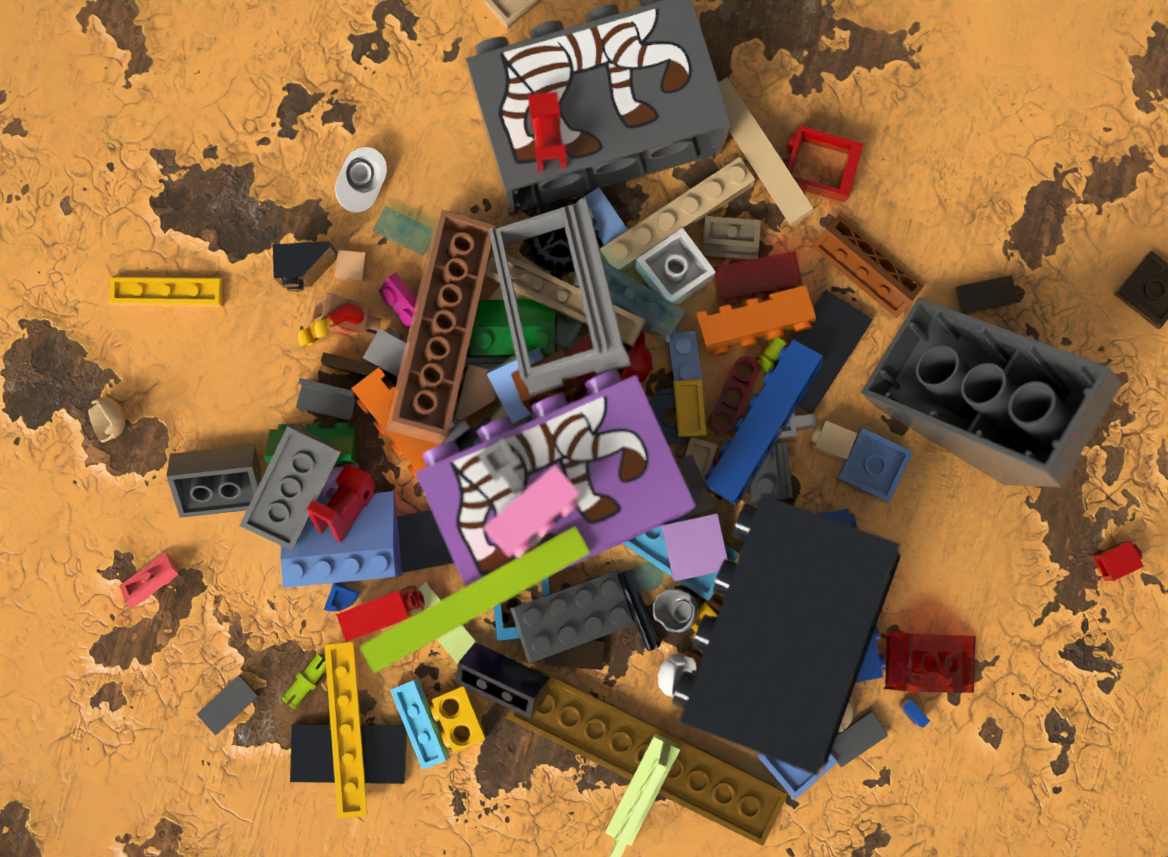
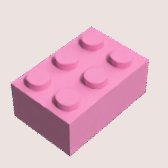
(533, 513)

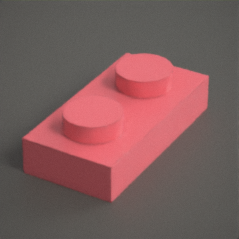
(148, 580)

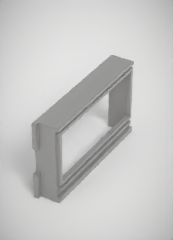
(595, 294)

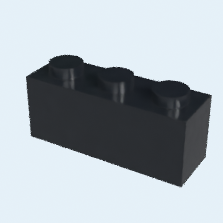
(502, 680)

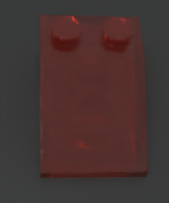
(930, 662)

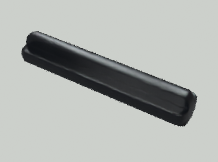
(639, 610)

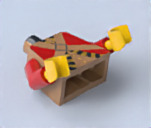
(340, 317)

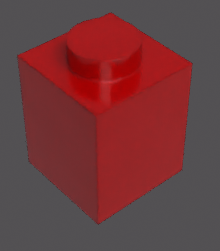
(1118, 560)

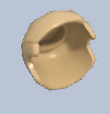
(107, 418)

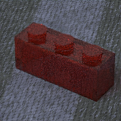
(756, 278)

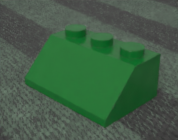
(492, 331)
(341, 436)

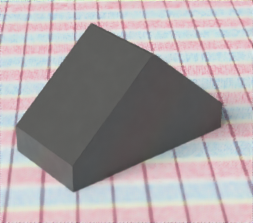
(991, 395)

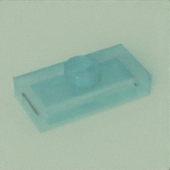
(403, 231)

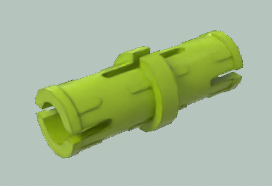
(305, 681)

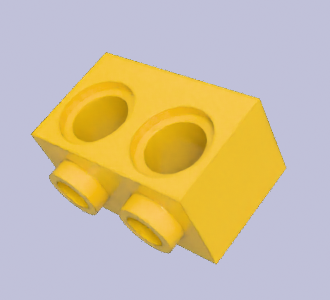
(465, 716)

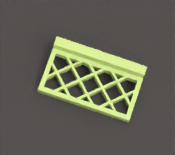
(641, 792)

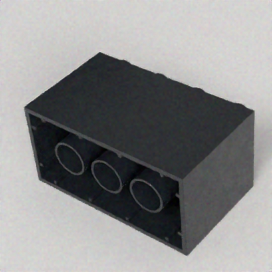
(788, 633)

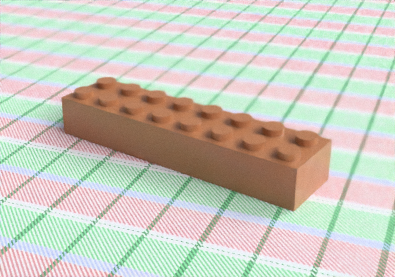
(440, 328)

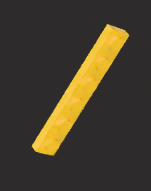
(346, 730)

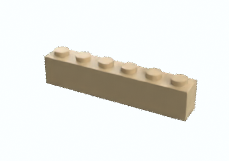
(682, 212)

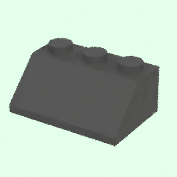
(213, 480)

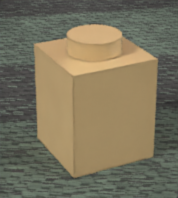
(833, 440)

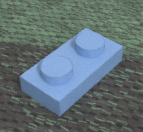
(685, 356)

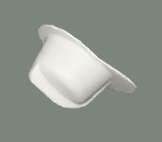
(360, 179)

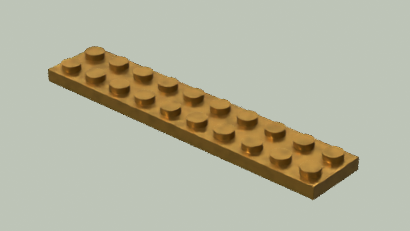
(620, 742)

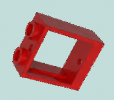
(851, 148)
(381, 613)

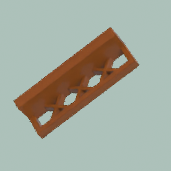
(865, 268)

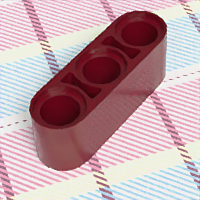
(737, 382)

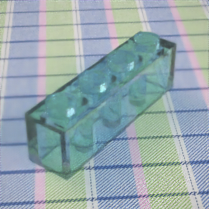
(628, 294)

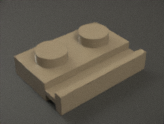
(731, 238)

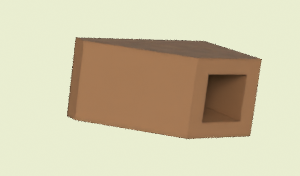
(473, 393)

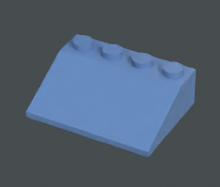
(366, 552)

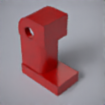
(546, 125)
(346, 503)

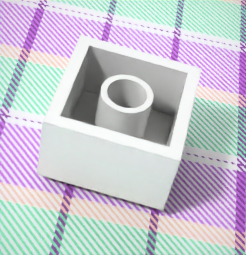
(675, 268)

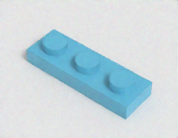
(420, 724)

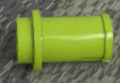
(770, 355)

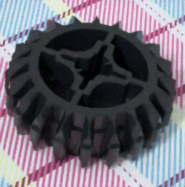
(552, 245)

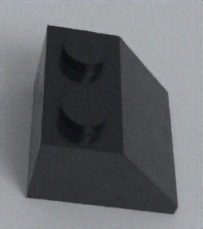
(301, 263)

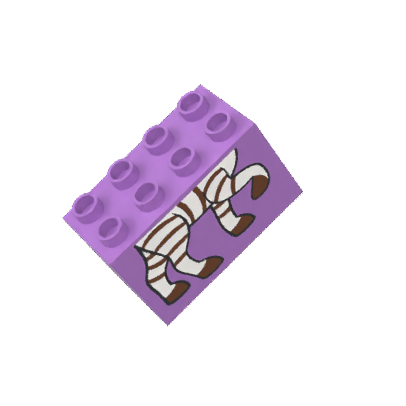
(602, 447)

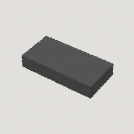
(227, 705)
(857, 738)

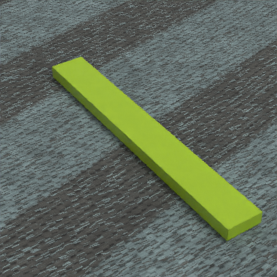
(474, 600)

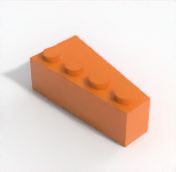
(756, 320)
(376, 397)

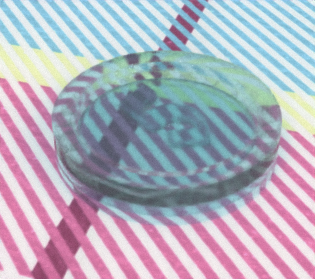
(648, 576)

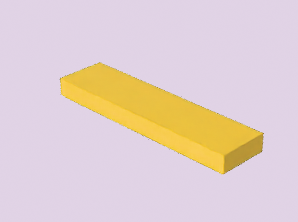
(166, 291)

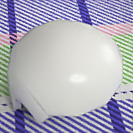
(671, 671)

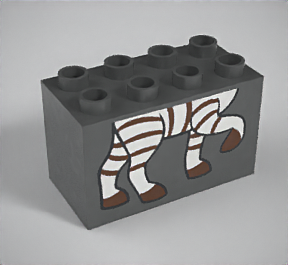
(629, 94)

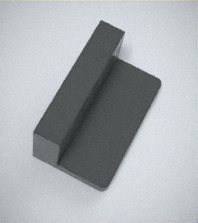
(326, 400)

